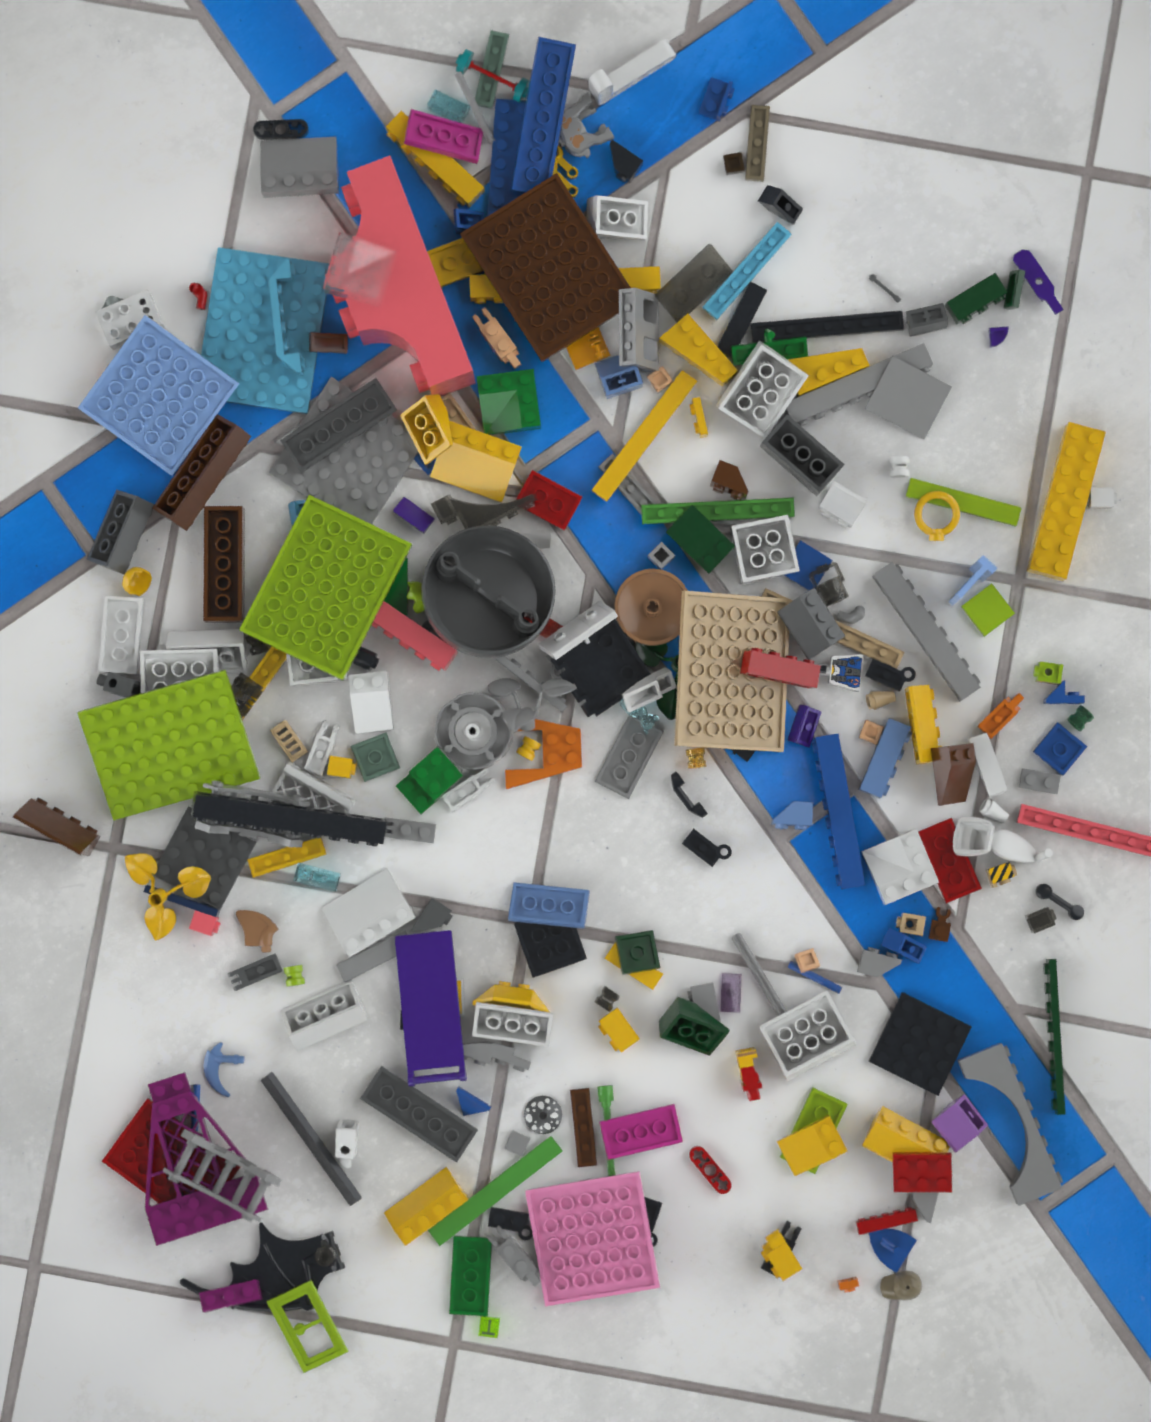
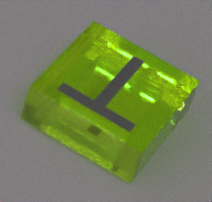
(489, 1326)

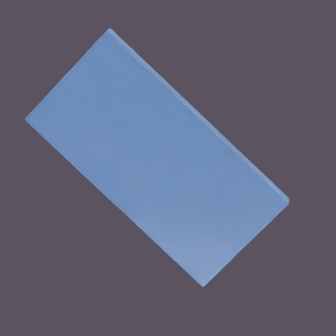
(549, 905)

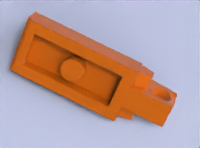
(1000, 716)

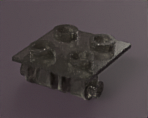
(243, 689)

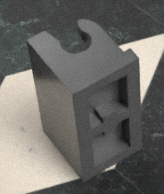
(926, 319)

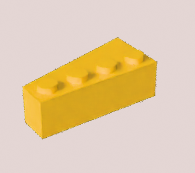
(695, 346)

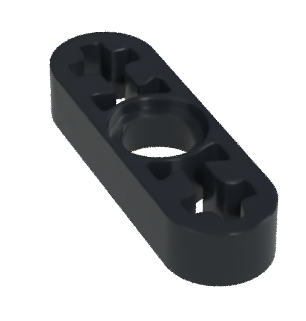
(294, 124)

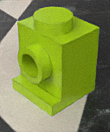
(1054, 678)

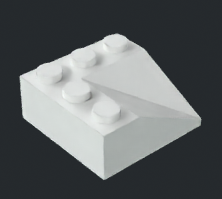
(764, 549)
(900, 867)

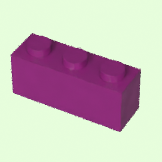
(230, 1296)

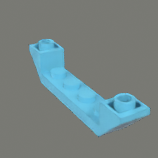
(283, 274)

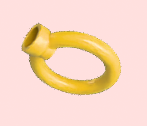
(937, 534)

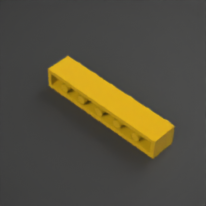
(440, 166)

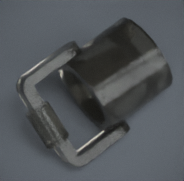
(833, 589)

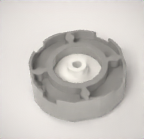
(455, 728)

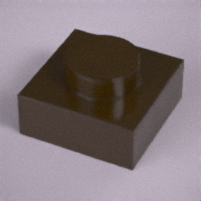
(733, 163)

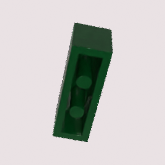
(976, 299)

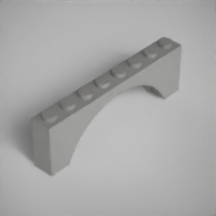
(1037, 1170)

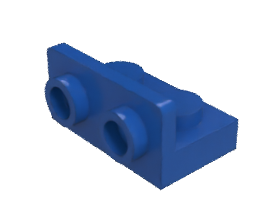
(715, 99)

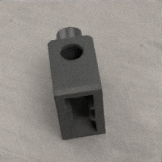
(119, 685)

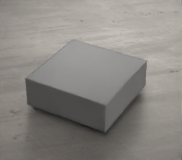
(517, 1143)

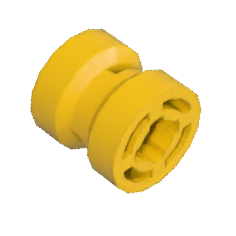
(528, 748)

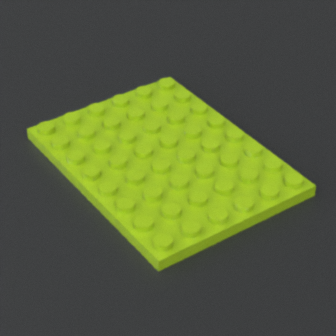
(325, 587)
(168, 744)

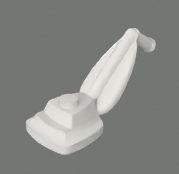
(977, 837)

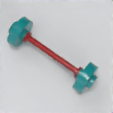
(465, 62)

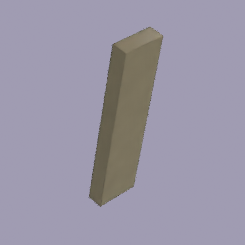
(757, 143)

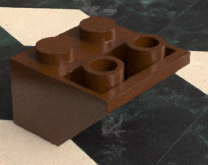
(729, 480)

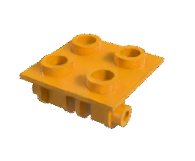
(588, 349)

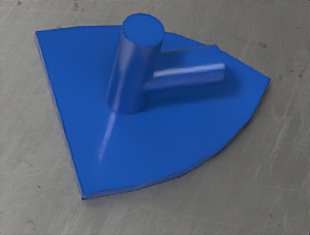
(891, 1246)

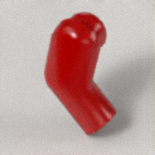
(201, 295)

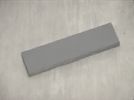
(630, 488)
(368, 959)

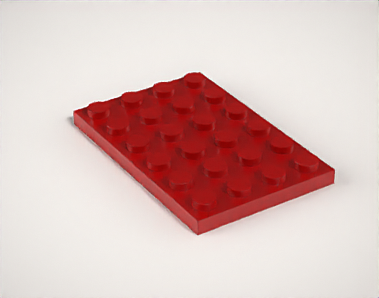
(131, 1154)

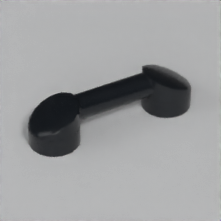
(696, 809)
(1044, 891)

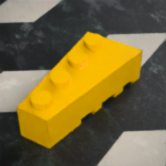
(829, 368)

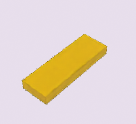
(648, 978)

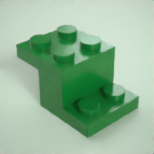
(429, 780)

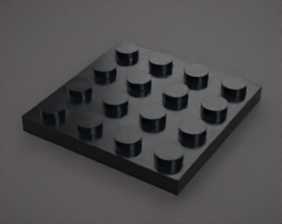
(920, 1043)

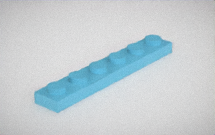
(747, 271)

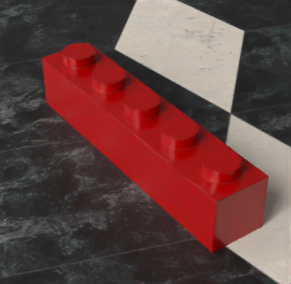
(886, 1220)

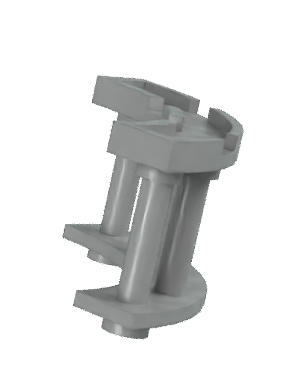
(284, 839)
(232, 1160)

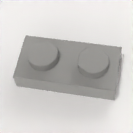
(1039, 781)

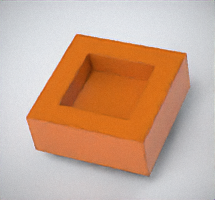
(848, 1284)

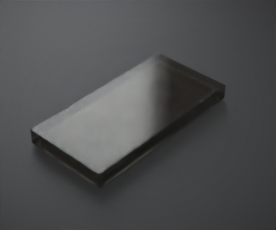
(693, 283)

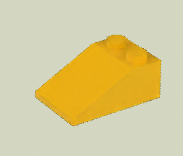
(428, 426)
(812, 1145)

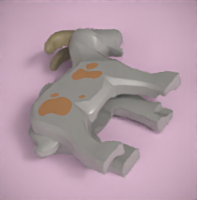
(573, 132)

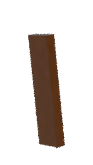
(583, 1127)

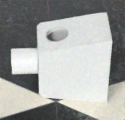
(346, 1136)

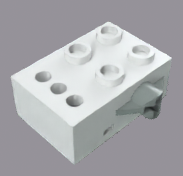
(121, 316)

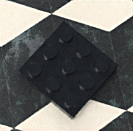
(549, 946)

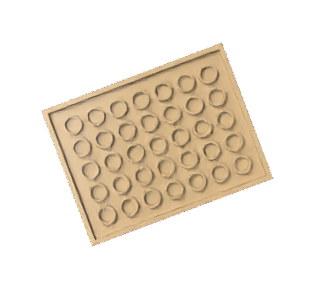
(713, 699)

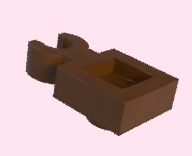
(940, 928)

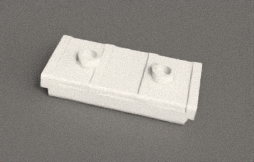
(578, 630)

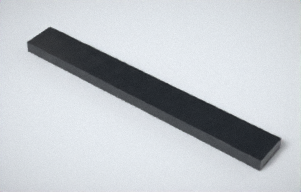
(830, 326)
(311, 1138)

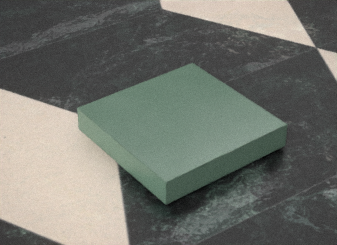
(375, 757)

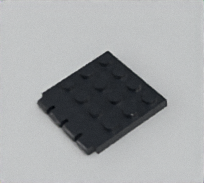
(602, 668)

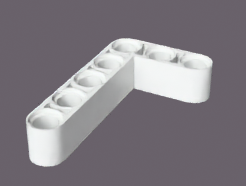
(606, 87)

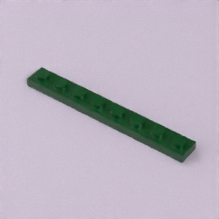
(1053, 1028)

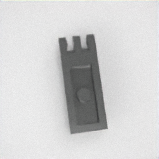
(256, 971)

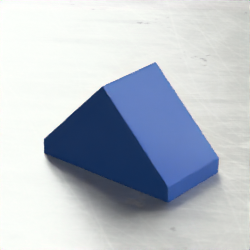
(465, 219)

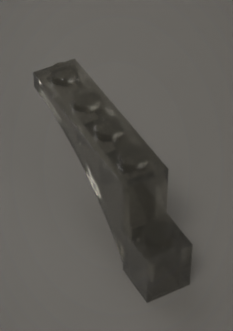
(479, 514)

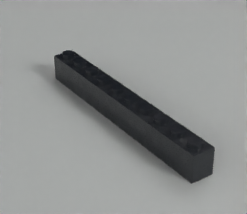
(288, 818)

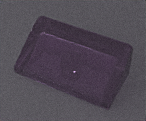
(731, 992)

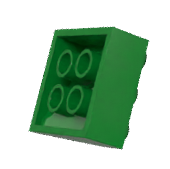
(509, 402)

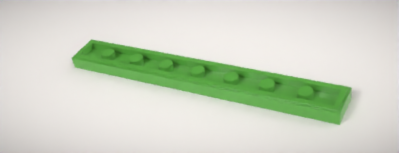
(720, 510)
(495, 1190)

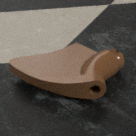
(257, 929)

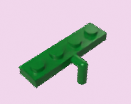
(787, 348)

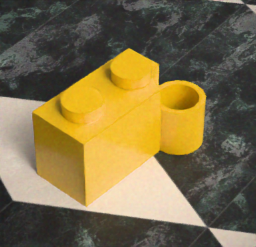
(780, 1255)

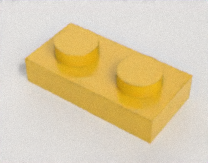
(700, 424)

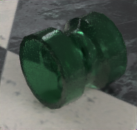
(1080, 718)

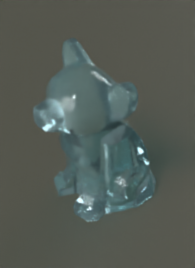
(647, 720)

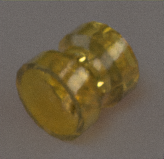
(696, 758)

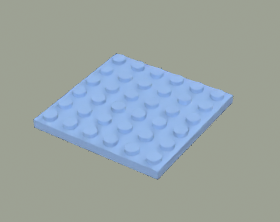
(158, 395)

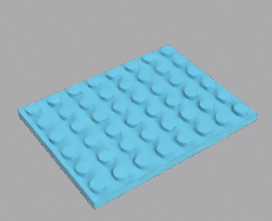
(241, 328)

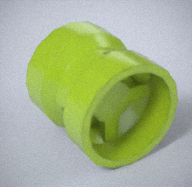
(294, 975)

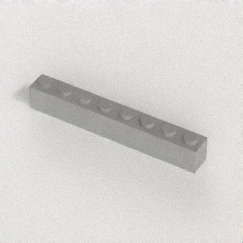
(851, 387)
(926, 632)

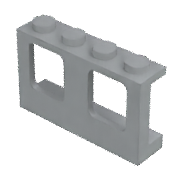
(638, 329)

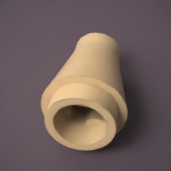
(878, 699)

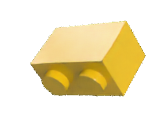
(618, 1030)

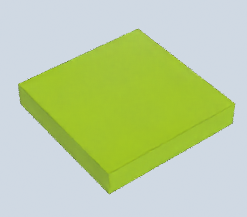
(987, 610)

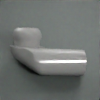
(853, 617)

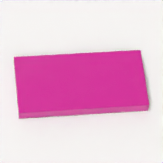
(443, 136)
(640, 1131)

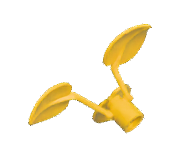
(157, 918)

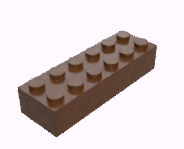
(201, 472)
(224, 564)

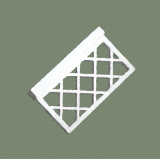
(316, 785)

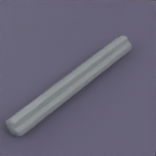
(758, 974)

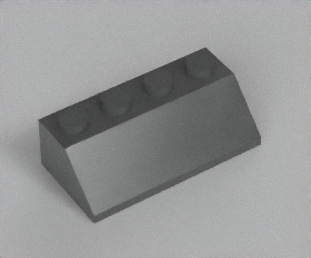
(802, 455)
(120, 532)

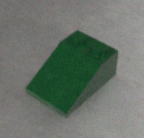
(700, 539)
(691, 1027)

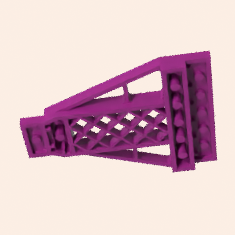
(195, 1210)

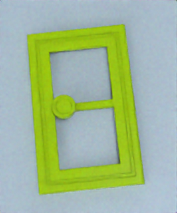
(306, 1363)

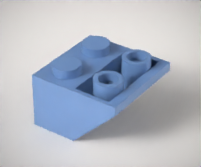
(617, 379)
(795, 814)

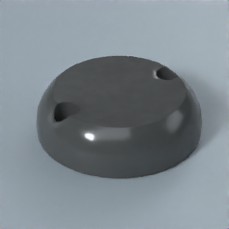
(488, 591)

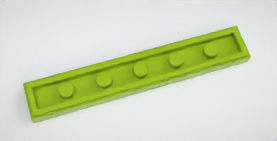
(967, 502)

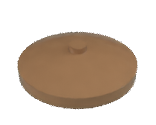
(650, 606)

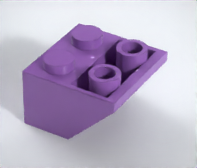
(959, 1123)

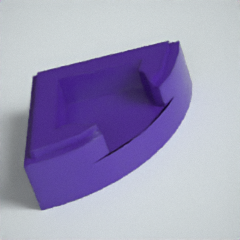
(997, 335)

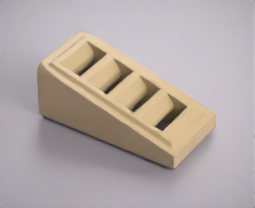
(279, 727)

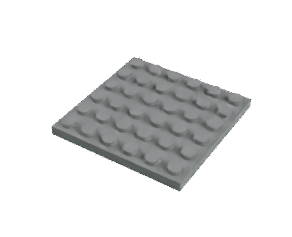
(358, 474)

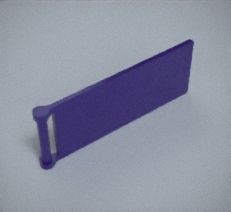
(430, 1005)

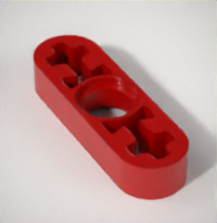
(715, 1184)

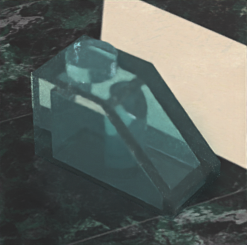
(316, 877)

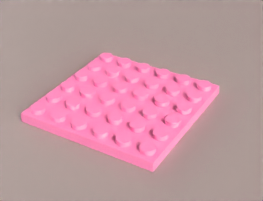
(592, 1238)

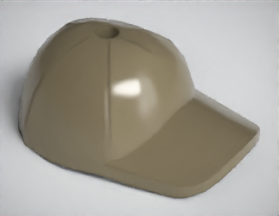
(895, 1285)

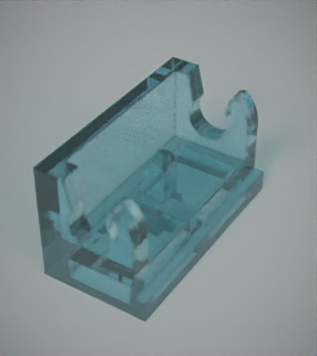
(448, 107)

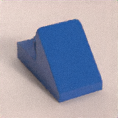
(1058, 696)

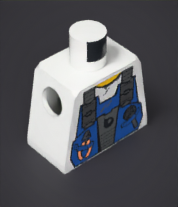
(844, 671)

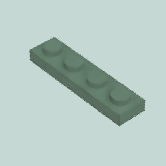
(492, 62)

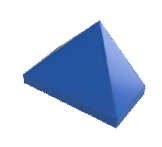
(471, 1104)

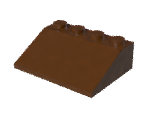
(58, 827)

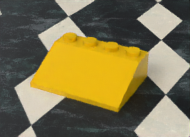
(477, 462)

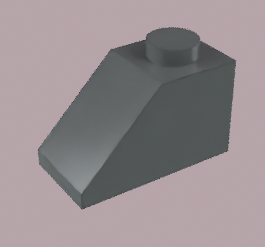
(433, 916)

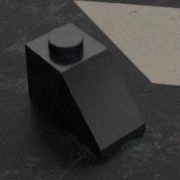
(625, 163)
(780, 204)

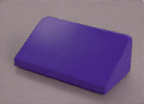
(413, 515)
(804, 725)

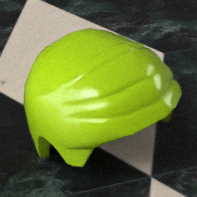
(416, 595)

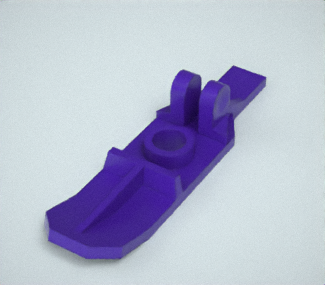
(1026, 261)

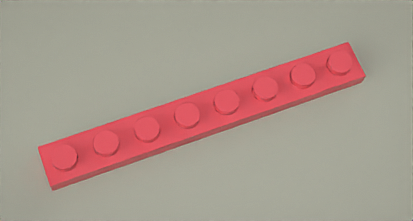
(1084, 830)

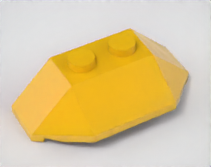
(512, 996)

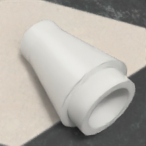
(992, 810)

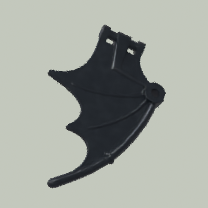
(280, 1268)

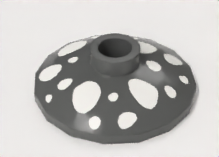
(547, 1105)

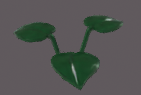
(651, 657)

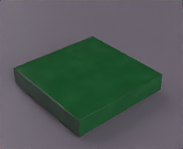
(637, 952)

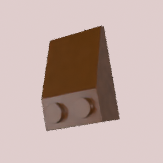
(953, 772)

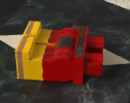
(748, 1075)

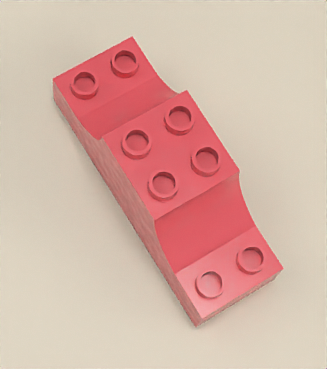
(414, 305)

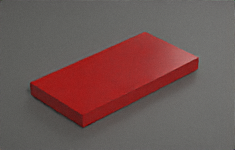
(953, 871)

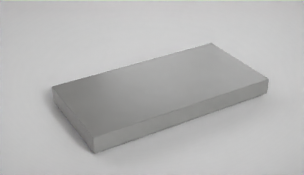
(628, 757)

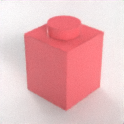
(205, 923)

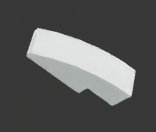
(649, 689)
(988, 765)

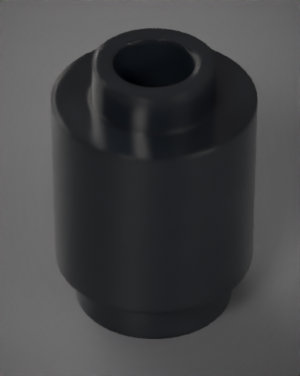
(366, 659)

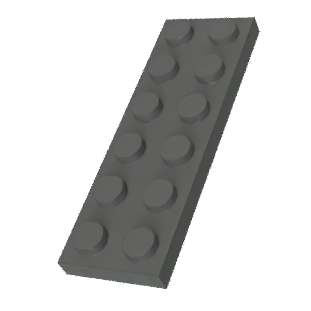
(338, 425)
(419, 1114)

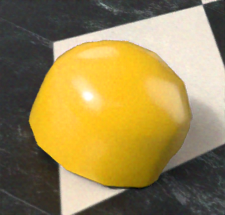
(136, 581)

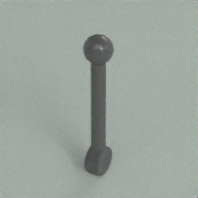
(872, 277)

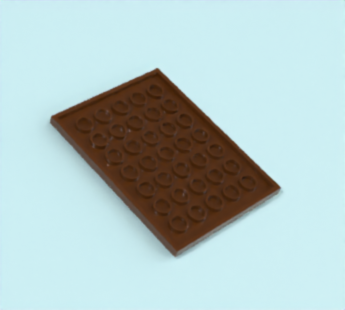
(547, 267)

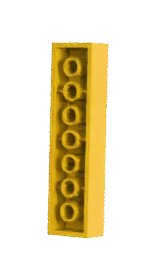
(1066, 501)

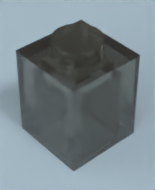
(1041, 919)

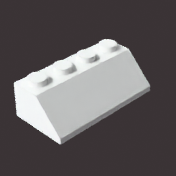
(228, 642)
(323, 1015)
(512, 1024)

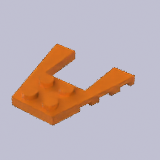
(560, 754)

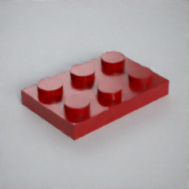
(554, 501)
(922, 1171)

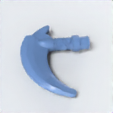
(211, 1066)

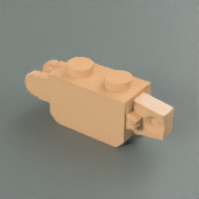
(498, 339)

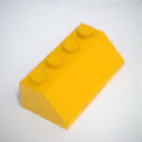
(922, 722)
(897, 1134)
(426, 1206)

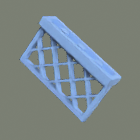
(981, 570)

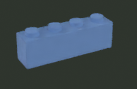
(884, 758)

